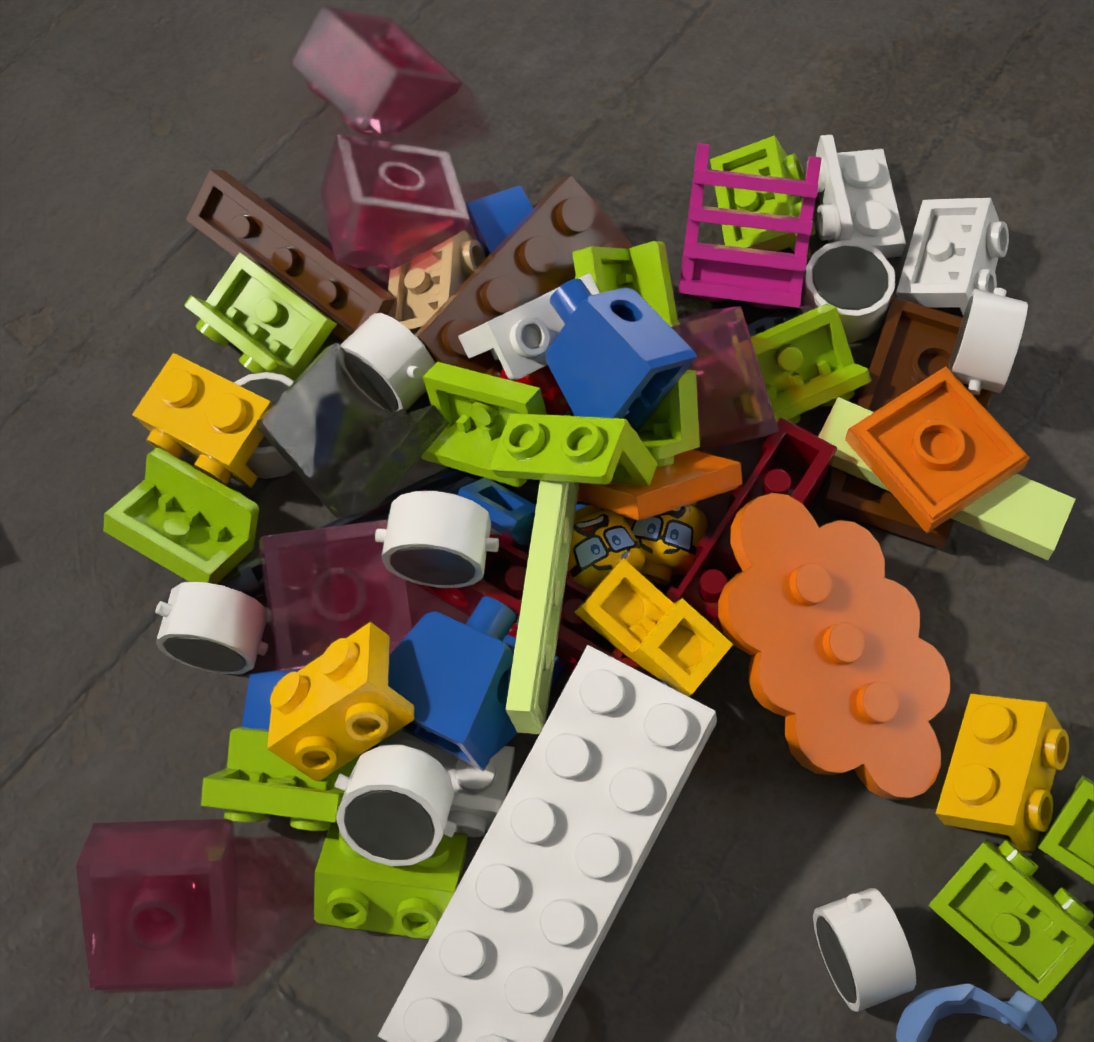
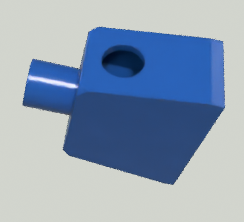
(614, 353)
(457, 680)

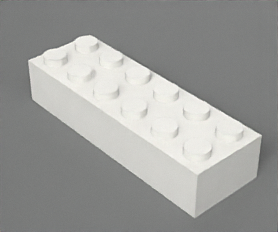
(555, 861)

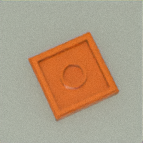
(936, 449)
(686, 481)

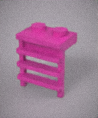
(741, 273)

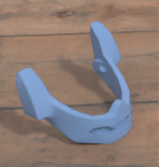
(1020, 1012)

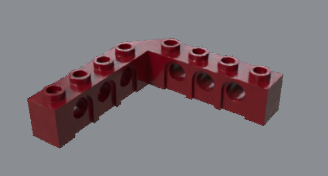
(788, 464)

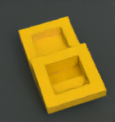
(652, 630)

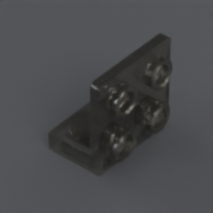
(346, 434)

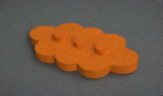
(834, 647)

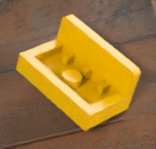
(203, 418)
(337, 705)
(1004, 769)

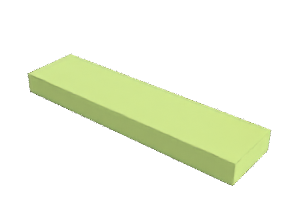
(1014, 511)
(541, 606)

